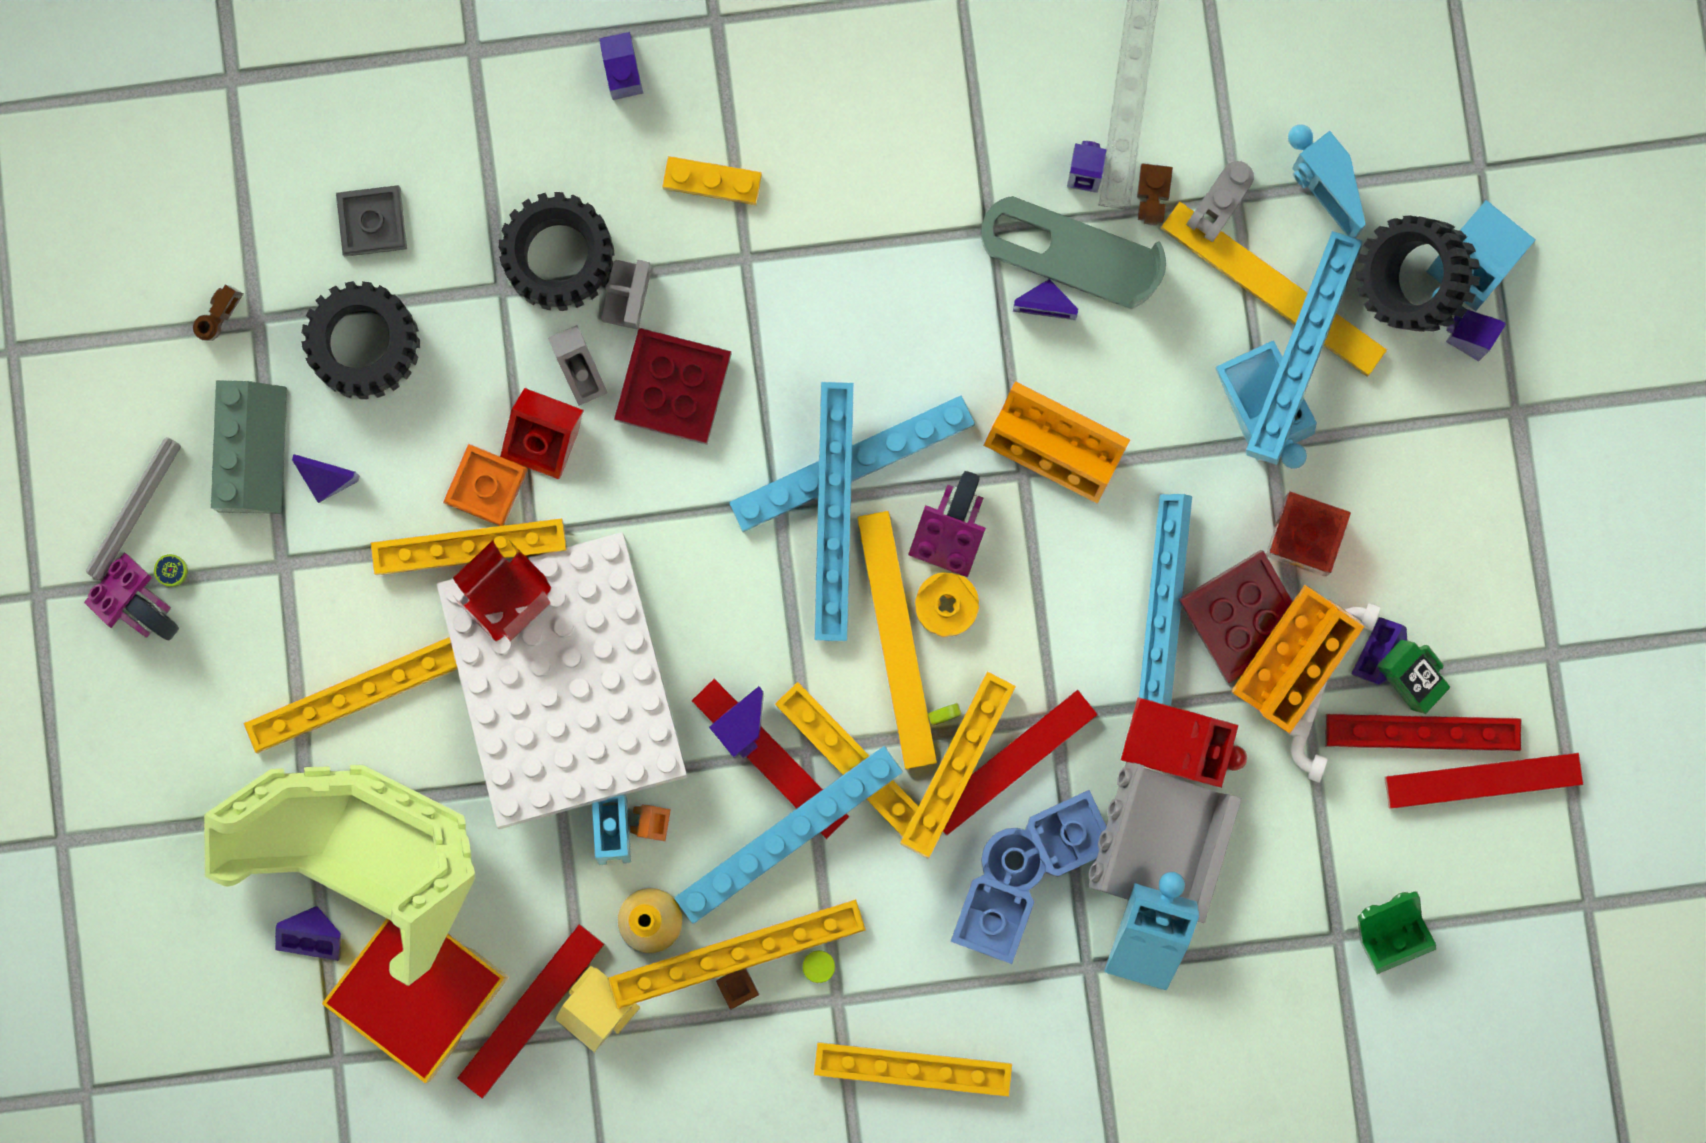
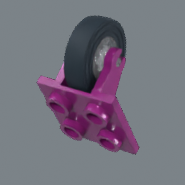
(947, 538)
(119, 592)

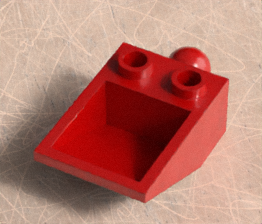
(1182, 743)

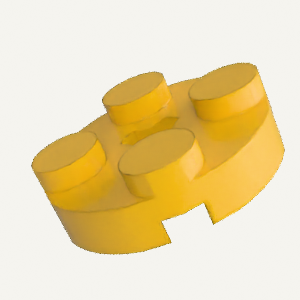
(949, 586)

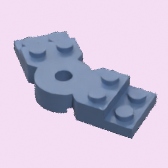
(1000, 899)

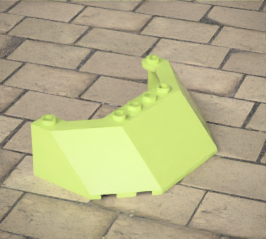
(356, 838)

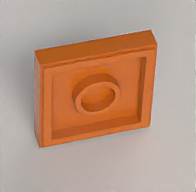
(485, 485)

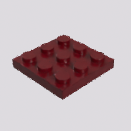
(673, 386)
(1237, 612)

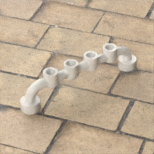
(1301, 730)

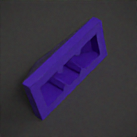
(1046, 301)
(323, 478)
(1381, 641)
(309, 935)

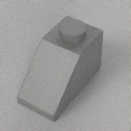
(577, 365)

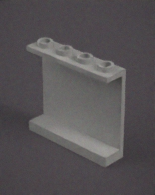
(1163, 828)

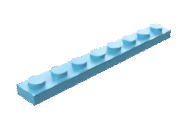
(1304, 348)
(867, 458)
(834, 511)
(1163, 604)
(788, 834)

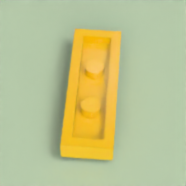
(712, 180)

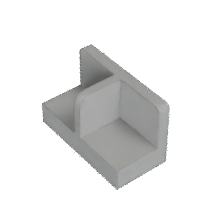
(626, 293)

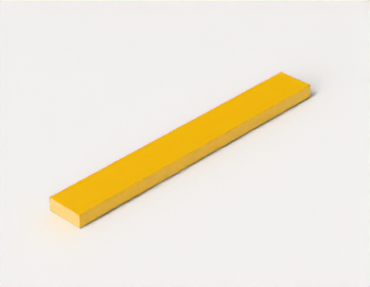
(1271, 288)
(897, 640)
(351, 695)
(736, 954)

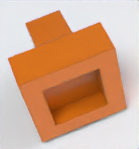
(652, 822)

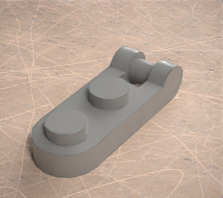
(1222, 199)

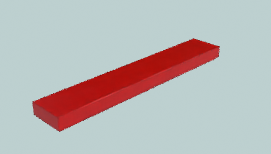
(1423, 732)
(769, 756)
(1021, 756)
(1483, 780)
(530, 1011)

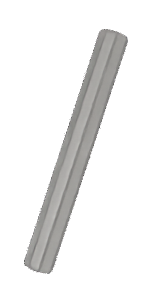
(133, 508)

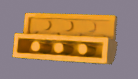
(1056, 442)
(1298, 658)

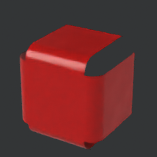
(502, 586)

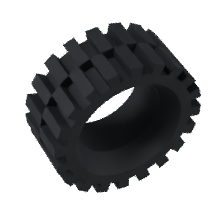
(548, 213)
(1383, 269)
(381, 374)

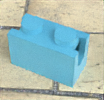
(611, 830)

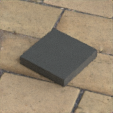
(371, 221)

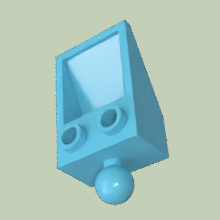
(1329, 175)
(1498, 248)
(1247, 386)
(1154, 933)

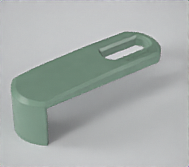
(1079, 254)

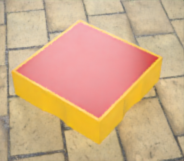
(418, 1021)

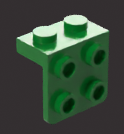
(1394, 932)

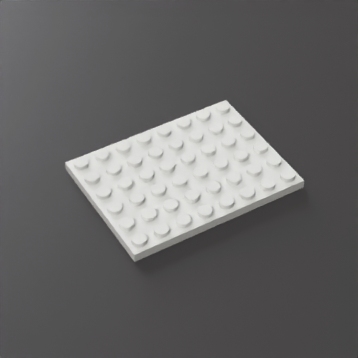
(575, 697)

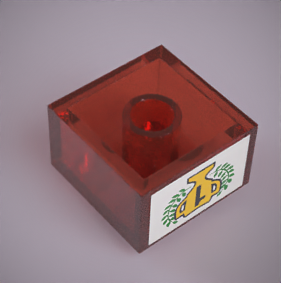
(1308, 534)

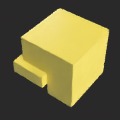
(592, 1010)

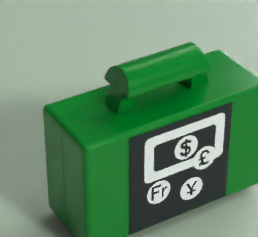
(1415, 675)

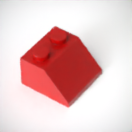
(541, 433)

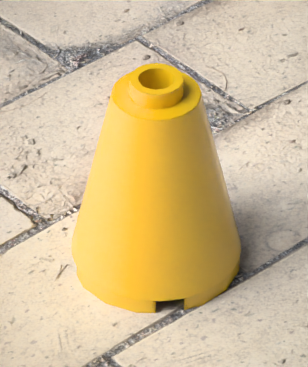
(664, 925)

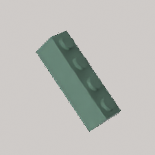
(248, 447)

